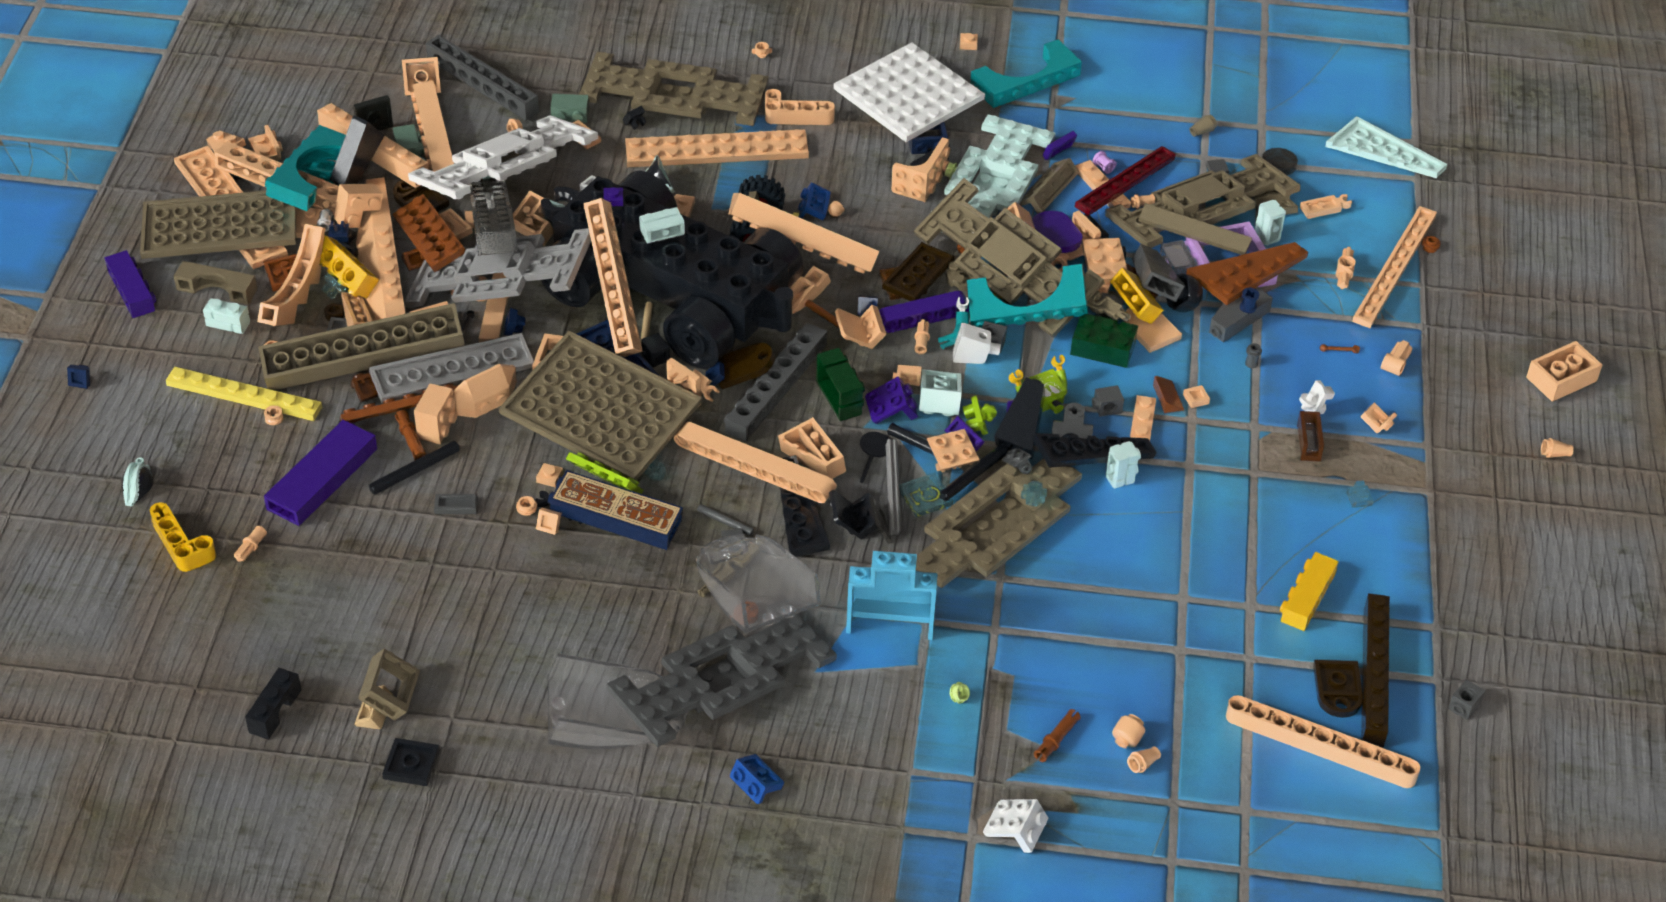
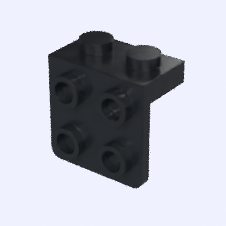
(854, 516)

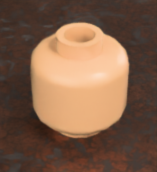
(1128, 731)

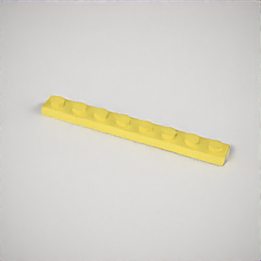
(243, 393)

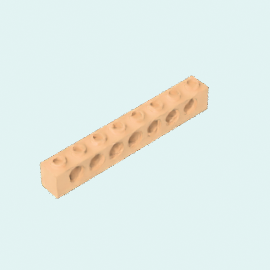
(258, 168)
(613, 277)

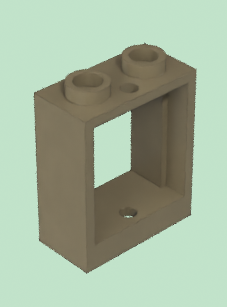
(379, 698)

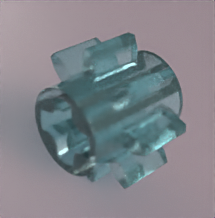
(1034, 493)

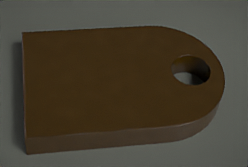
(406, 195)
(746, 364)
(1338, 684)

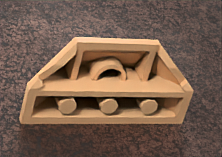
(485, 391)

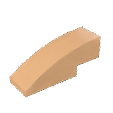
(808, 287)

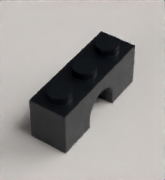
(264, 714)

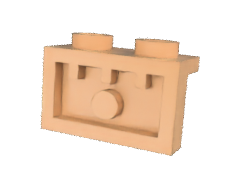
(267, 144)

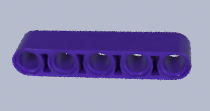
(931, 309)

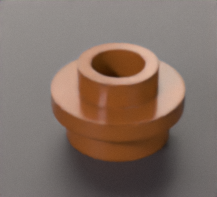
(1431, 244)

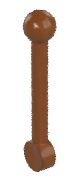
(1355, 349)

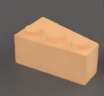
(813, 449)

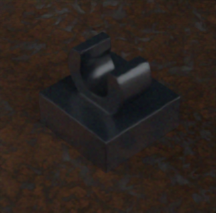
(633, 116)

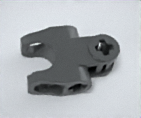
(1073, 422)

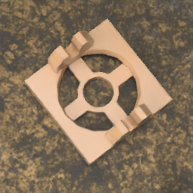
(679, 373)

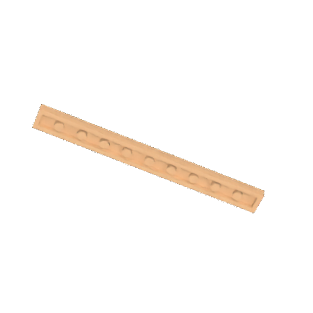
(1394, 267)

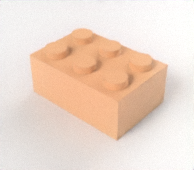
(1564, 371)

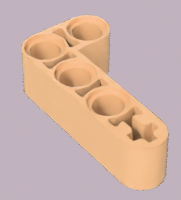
(797, 111)

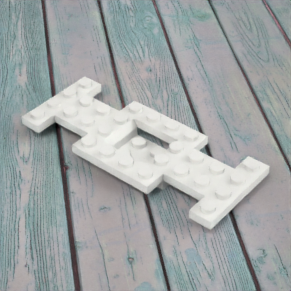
(485, 158)

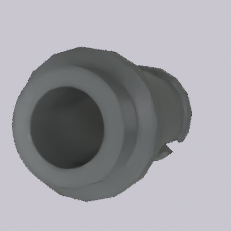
(1253, 353)

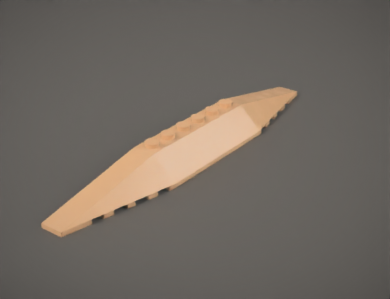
(378, 254)

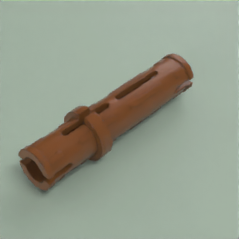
(408, 429)
(1052, 741)

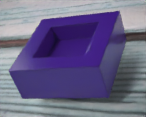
(614, 195)

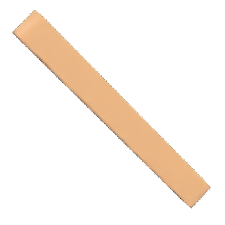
(755, 462)
(1323, 741)

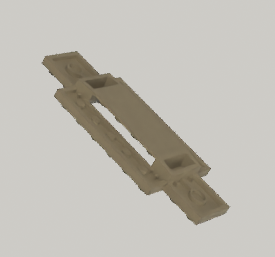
(999, 531)

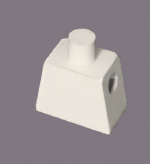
(973, 345)

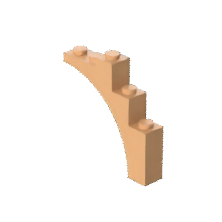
(305, 271)

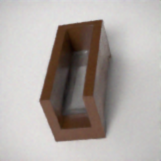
(1310, 436)

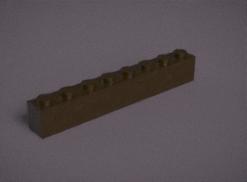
(1375, 670)

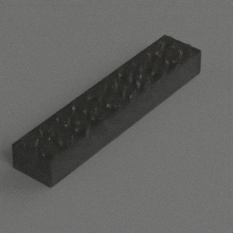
(492, 217)

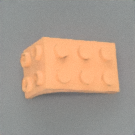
(921, 180)

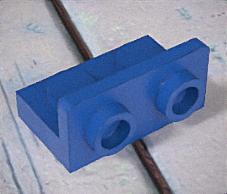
(814, 201)
(755, 777)

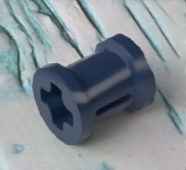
(1249, 304)

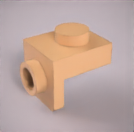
(909, 374)
(1377, 418)

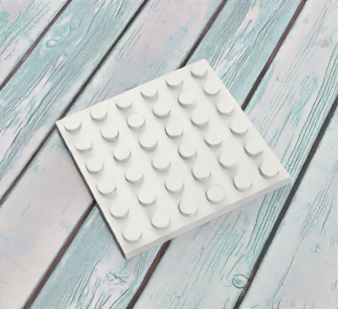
(909, 91)

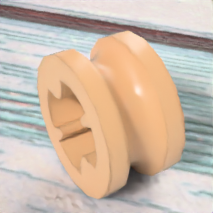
(273, 410)

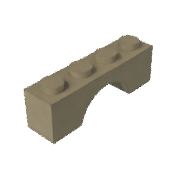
(194, 277)

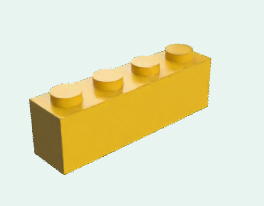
(1309, 591)

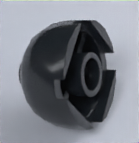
(1190, 296)

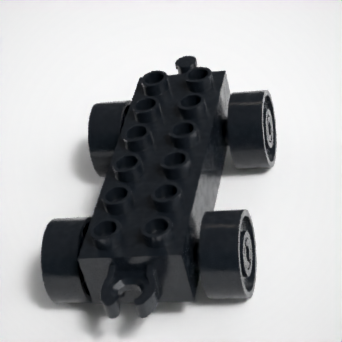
(709, 278)

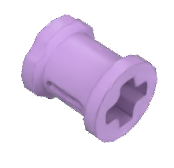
(1102, 160)

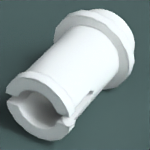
(325, 219)

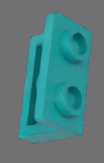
(320, 169)

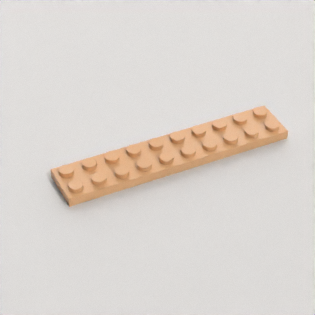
(717, 148)
(208, 180)

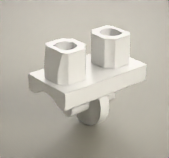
(1316, 398)

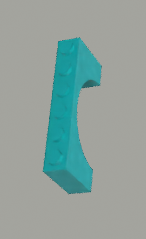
(1002, 89)
(287, 184)
(1065, 301)

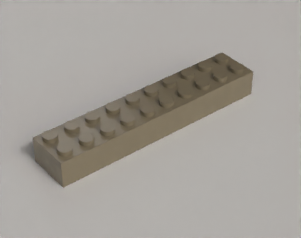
(360, 347)

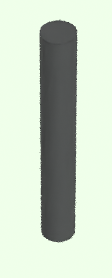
(725, 519)

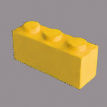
(1136, 297)

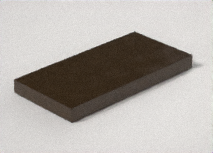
(918, 272)

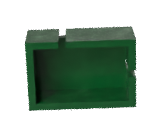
(1104, 340)
(840, 384)

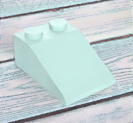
(940, 392)

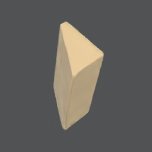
(370, 717)

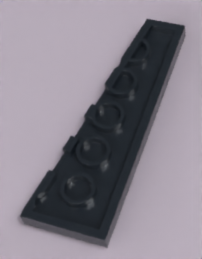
(1081, 451)
(802, 522)

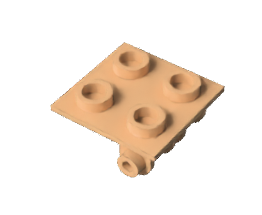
(952, 450)

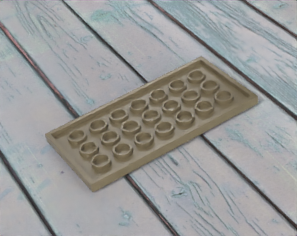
(215, 224)

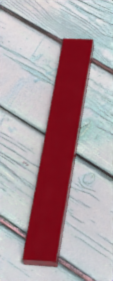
(1125, 180)

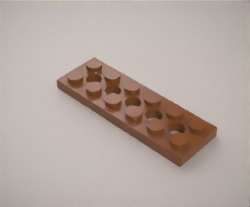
(420, 235)

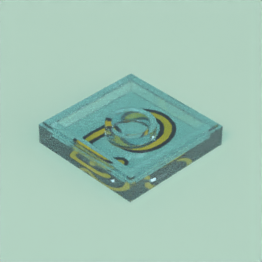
(923, 494)

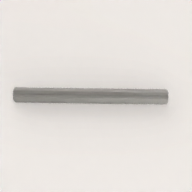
(893, 487)

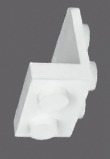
(1017, 819)

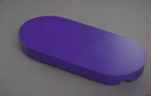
(1058, 229)

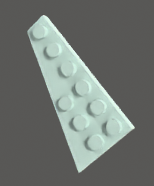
(1378, 145)

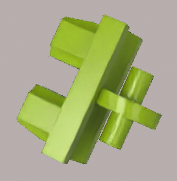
(983, 413)

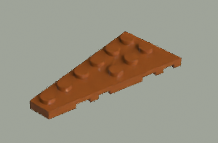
(1232, 275)

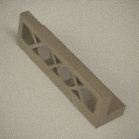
(1050, 185)

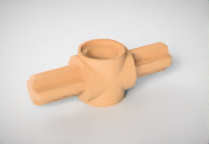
(1345, 268)

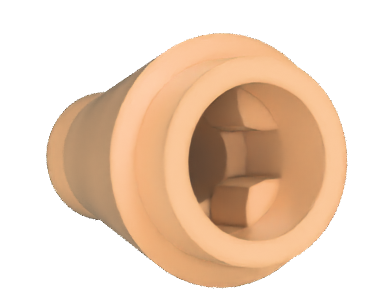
(1555, 448)
(1143, 759)

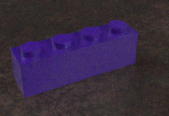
(130, 284)

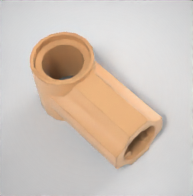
(1395, 360)

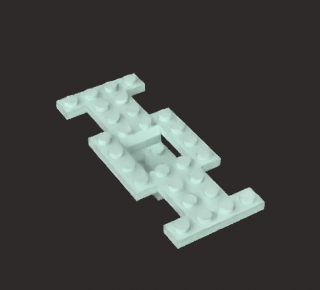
(1002, 166)

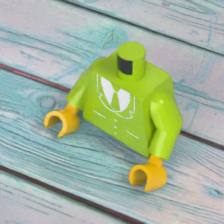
(1054, 383)

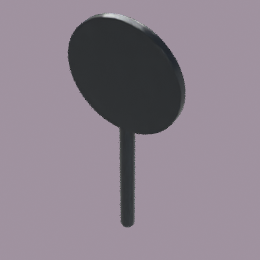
(874, 445)

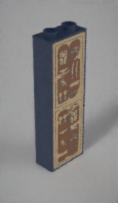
(616, 509)

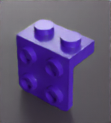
(891, 399)

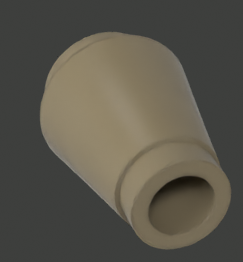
(1204, 125)

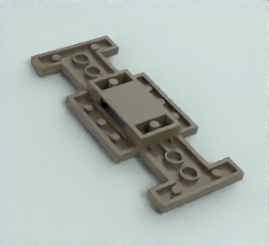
(654, 96)
(1188, 194)
(1007, 245)

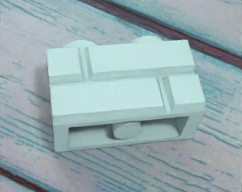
(1270, 222)
(662, 225)
(226, 316)
(1122, 464)

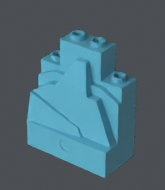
(892, 590)

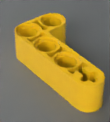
(184, 552)

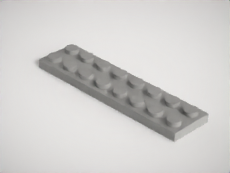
(448, 366)

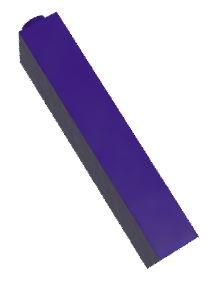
(320, 472)

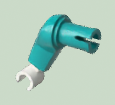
(961, 317)

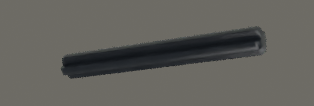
(413, 467)
(973, 472)

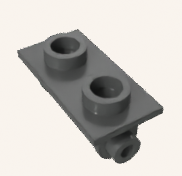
(1019, 459)

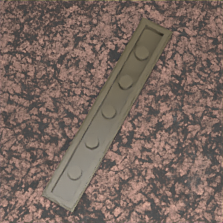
(1195, 229)

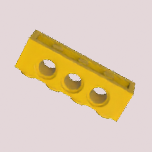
(347, 268)

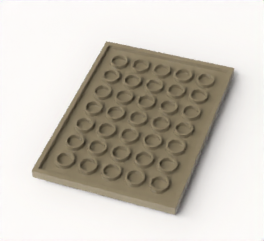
(600, 405)

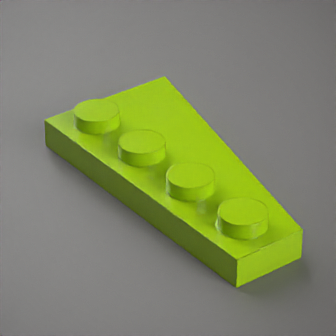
(599, 470)

